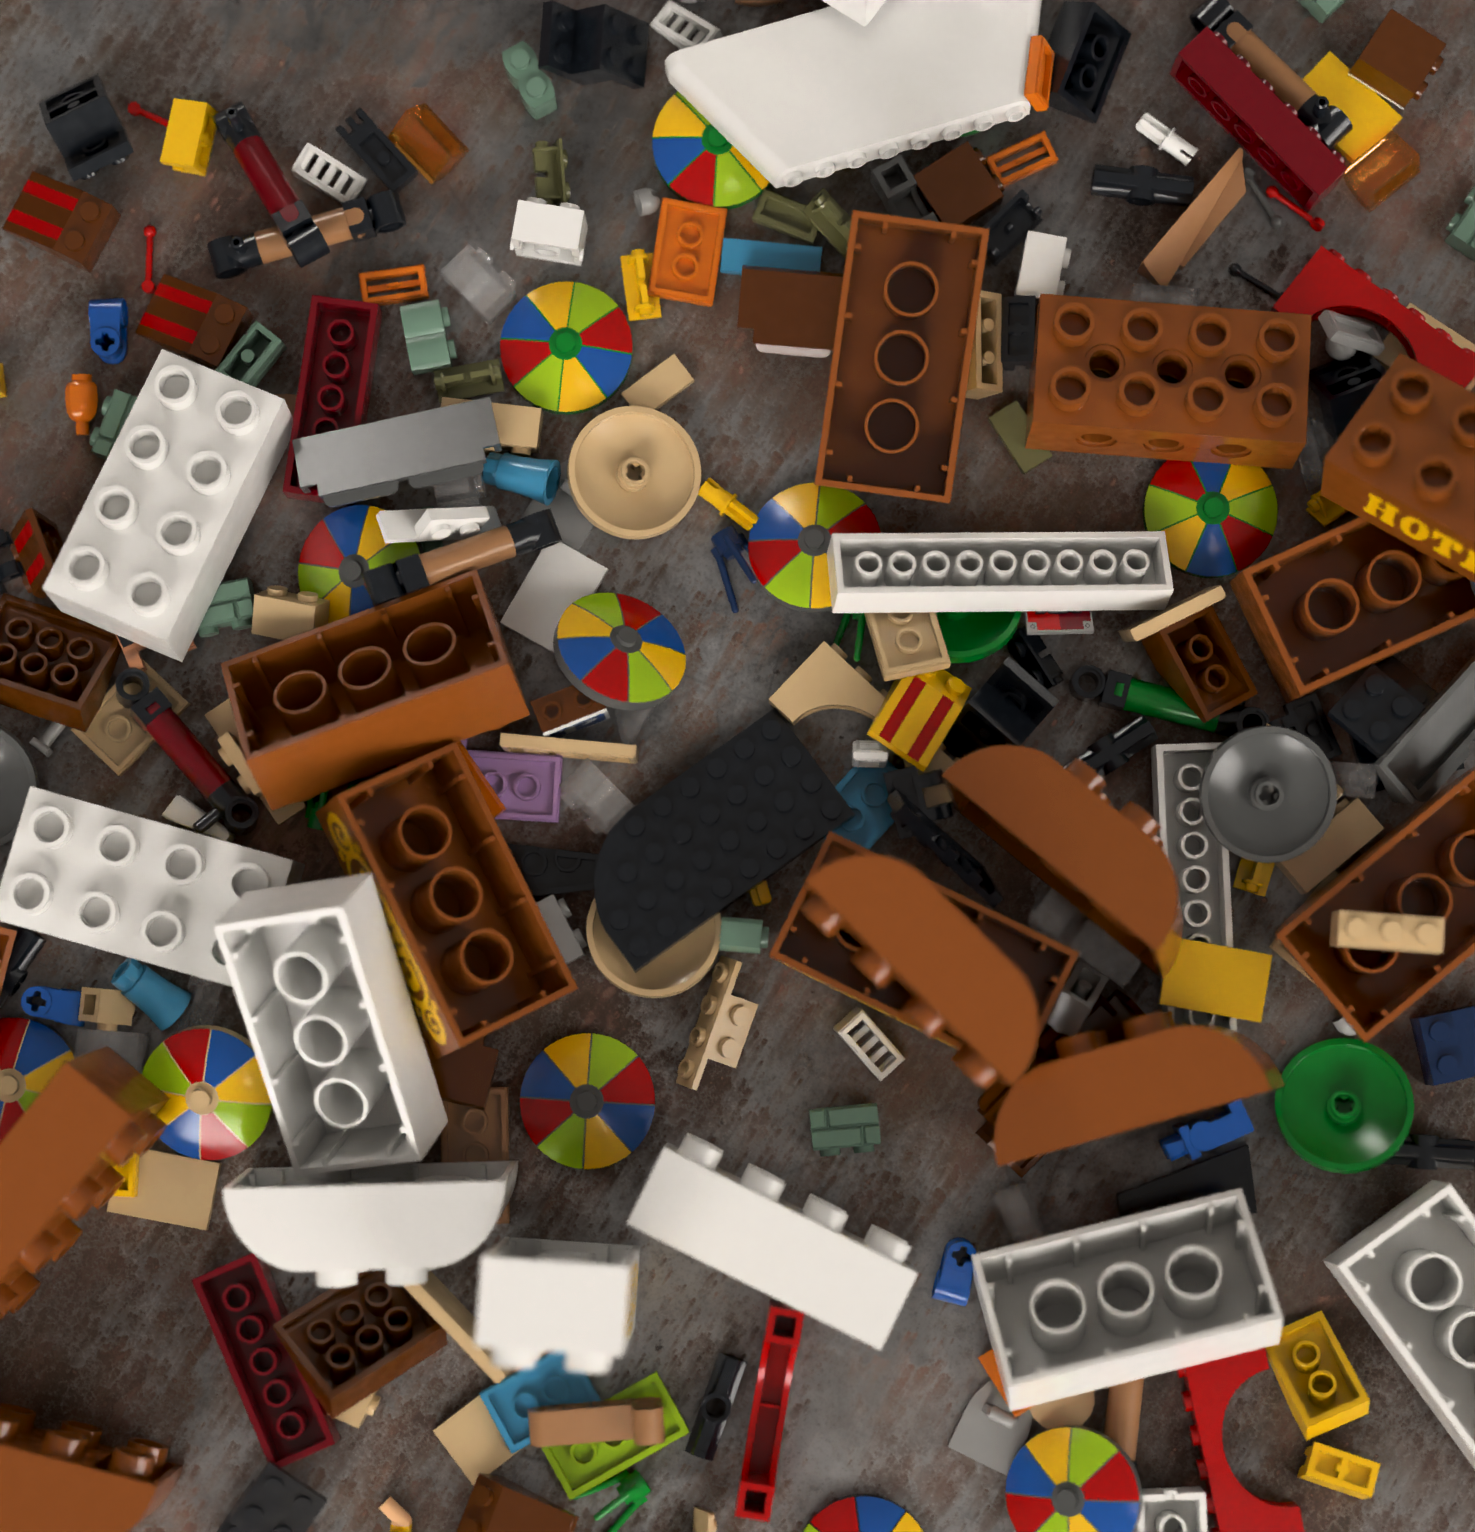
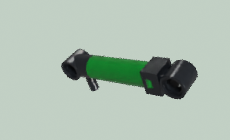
(1123, 692)

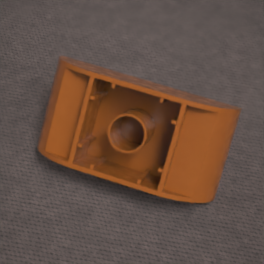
(936, 955)
(74, 1483)

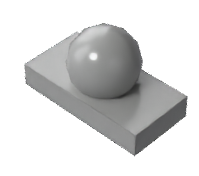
(1348, 335)

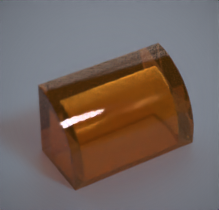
(427, 142)
(1382, 171)

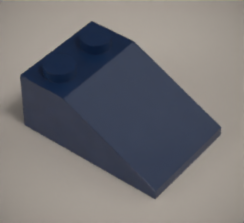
(1446, 1045)

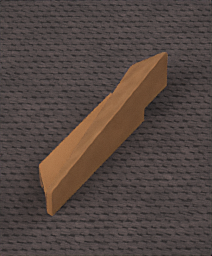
(1196, 223)

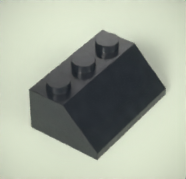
(1086, 58)

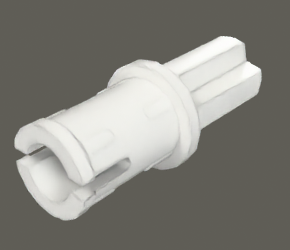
(1165, 138)

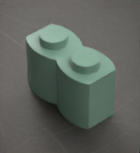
(525, 75)
(427, 337)
(743, 935)

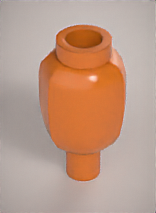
(81, 401)

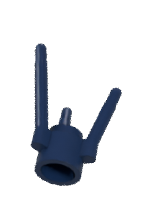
(731, 545)

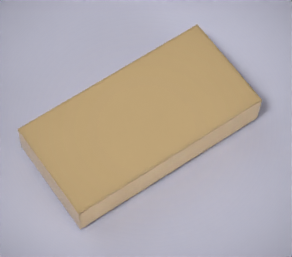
(659, 385)

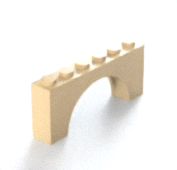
(831, 683)

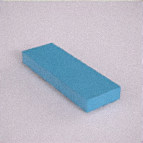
(768, 254)

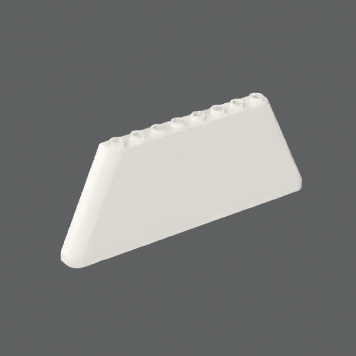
(841, 94)

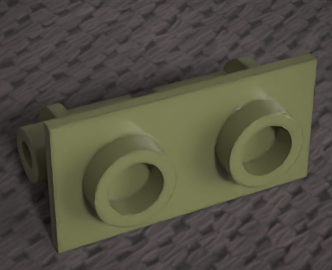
(551, 161)
(829, 219)
(469, 380)

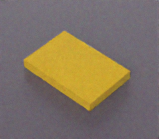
(1366, 110)
(1217, 981)

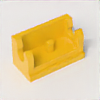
(189, 137)
(1339, 1471)

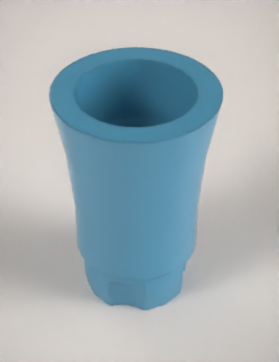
(523, 475)
(151, 992)

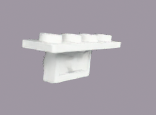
(436, 523)

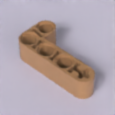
(598, 1422)

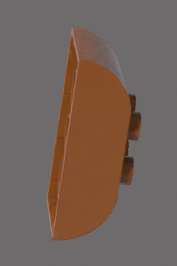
(1076, 844)
(1414, 871)
(1128, 1084)

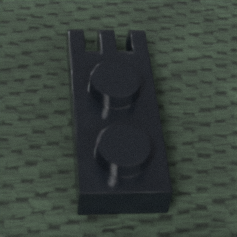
(378, 152)

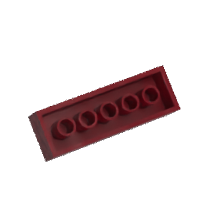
(1258, 119)
(333, 375)
(241, 1310)

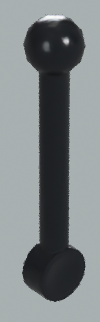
(1236, 270)

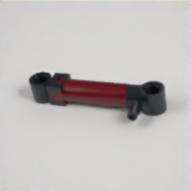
(271, 185)
(155, 715)

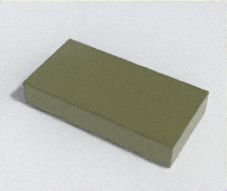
(784, 216)
(1011, 428)

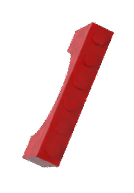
(1337, 287)
(1207, 1396)
(768, 1411)

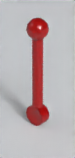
(135, 110)
(1316, 223)
(147, 285)

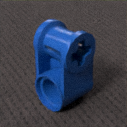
(109, 323)
(61, 1004)
(954, 1278)

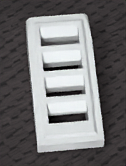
(706, 33)
(303, 162)
(869, 754)
(186, 813)
(849, 1022)

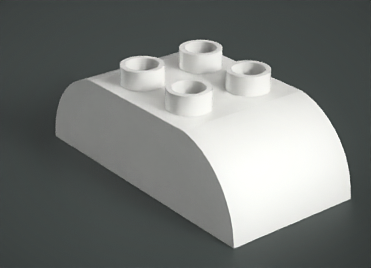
(369, 1217)

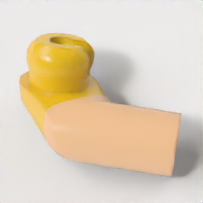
(400, 1518)

